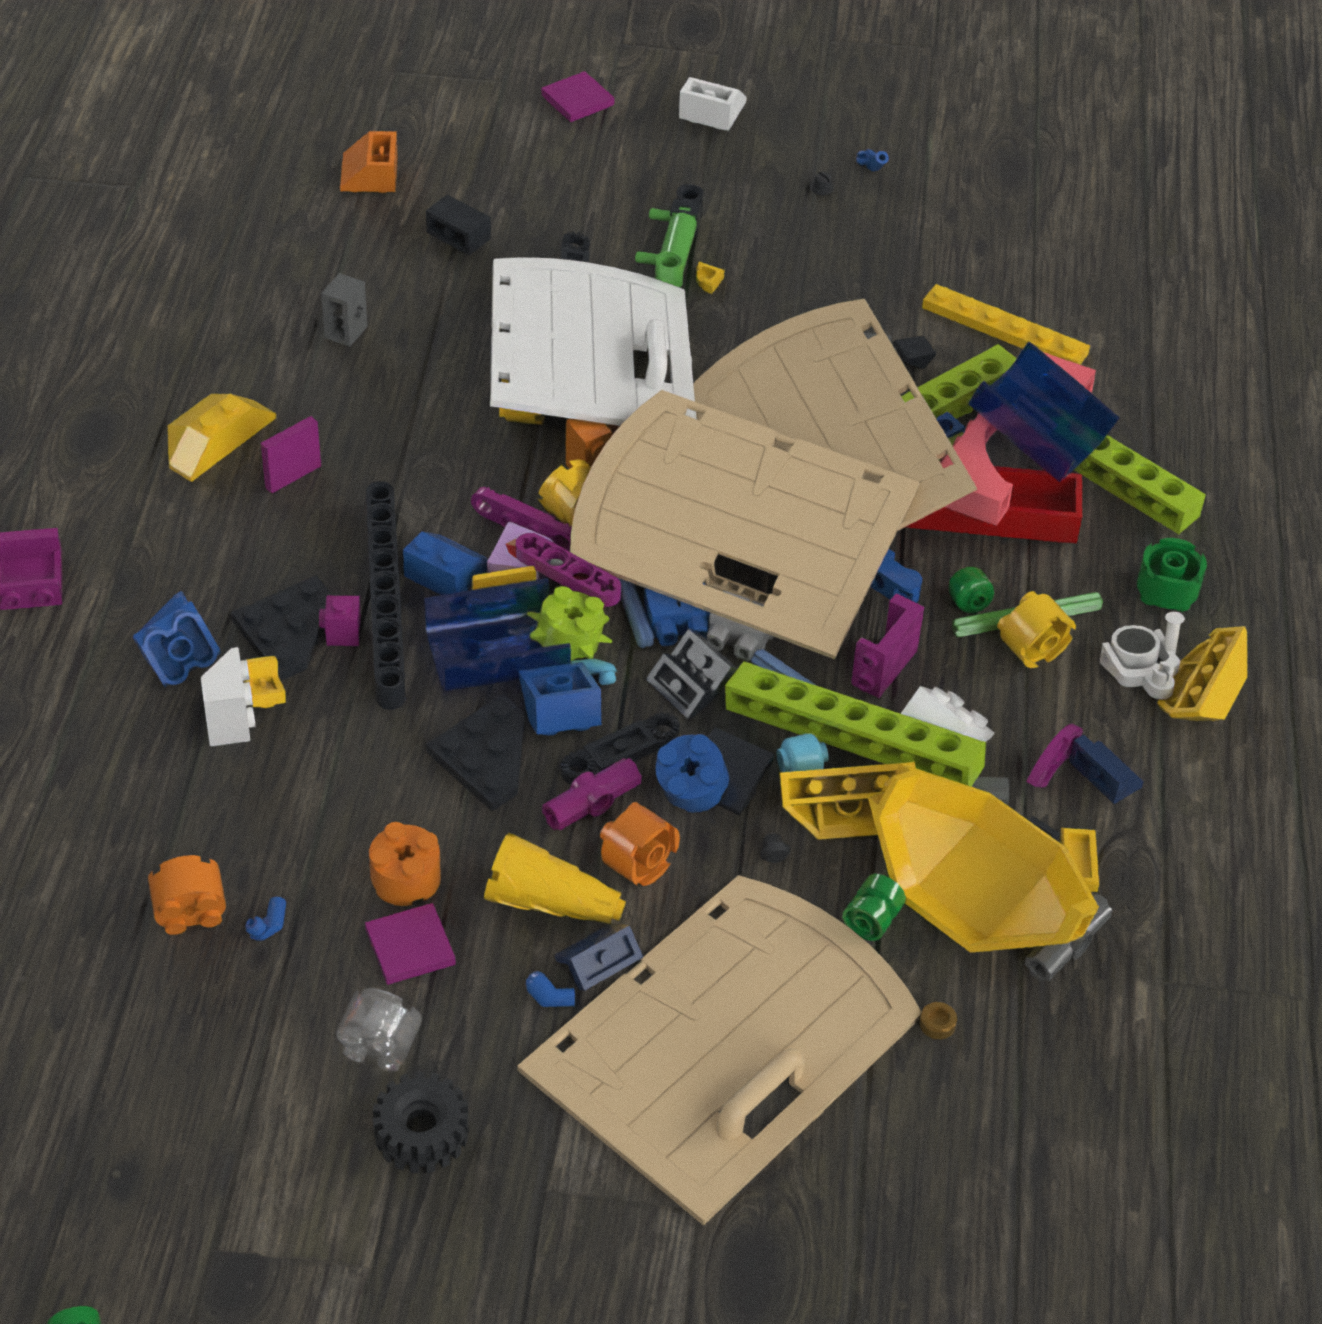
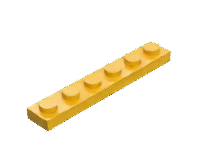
(1002, 324)

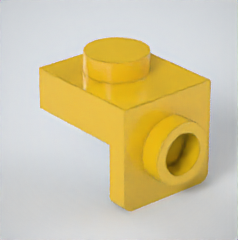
(264, 682)

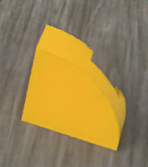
(708, 277)

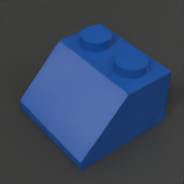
(441, 564)
(561, 698)

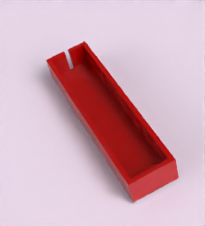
(1037, 509)

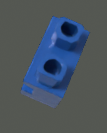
(673, 618)

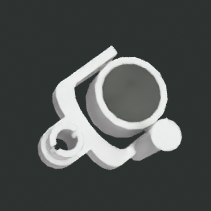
(1135, 655)

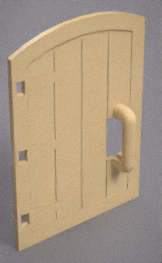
(842, 392)
(688, 489)
(719, 1027)

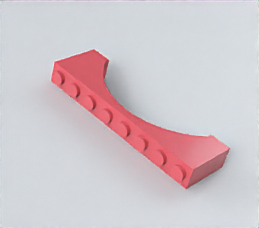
(993, 493)

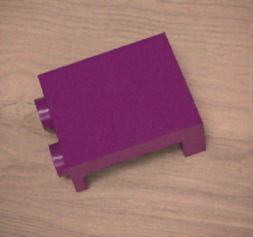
(30, 569)
(880, 663)

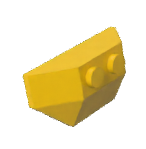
(213, 431)
(1209, 677)
(836, 799)

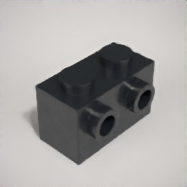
(458, 224)

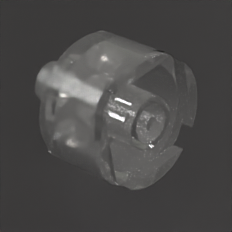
(378, 1028)

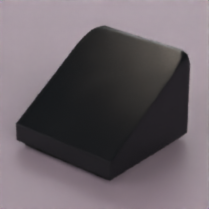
(915, 351)

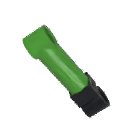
(683, 226)

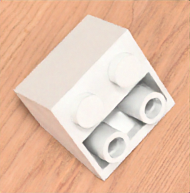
(710, 103)
(226, 700)
(947, 712)

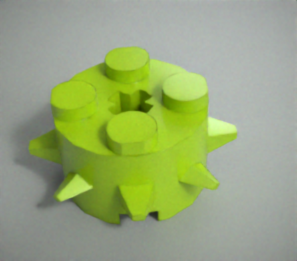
(571, 619)

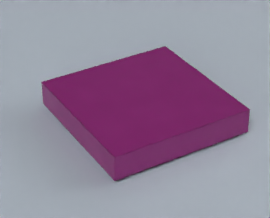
(577, 96)
(291, 454)
(410, 943)

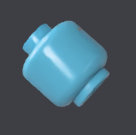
(802, 754)

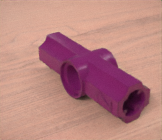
(591, 794)

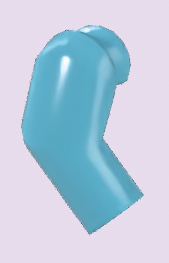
(604, 669)

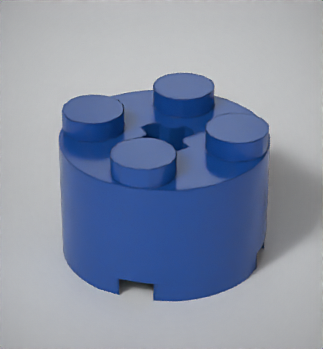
(687, 755)

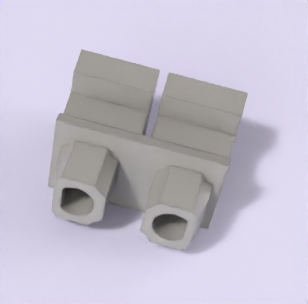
(741, 637)

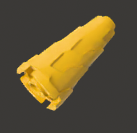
(563, 489)
(535, 880)

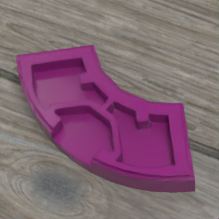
(1054, 755)

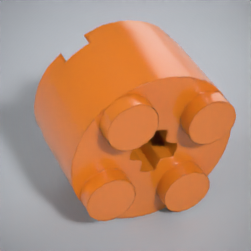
(638, 844)
(405, 864)
(187, 894)

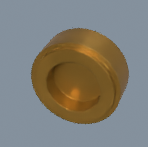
(938, 1020)

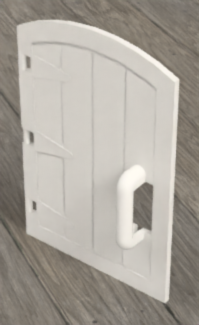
(577, 337)

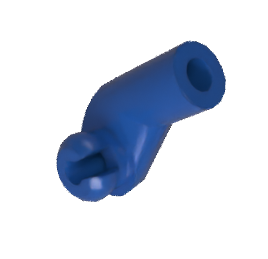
(546, 994)

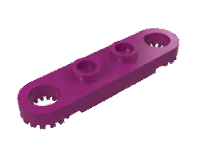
(507, 509)

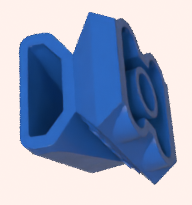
(176, 641)

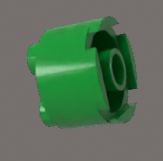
(1171, 574)

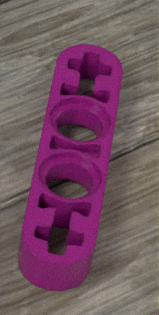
(531, 546)

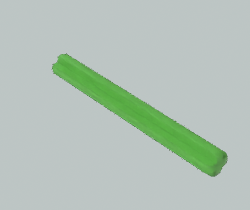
(988, 621)

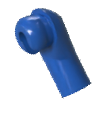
(873, 160)
(264, 928)

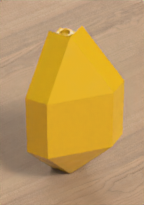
(978, 865)

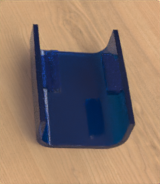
(1045, 412)
(486, 634)

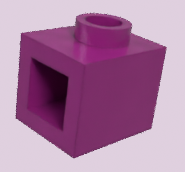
(341, 620)

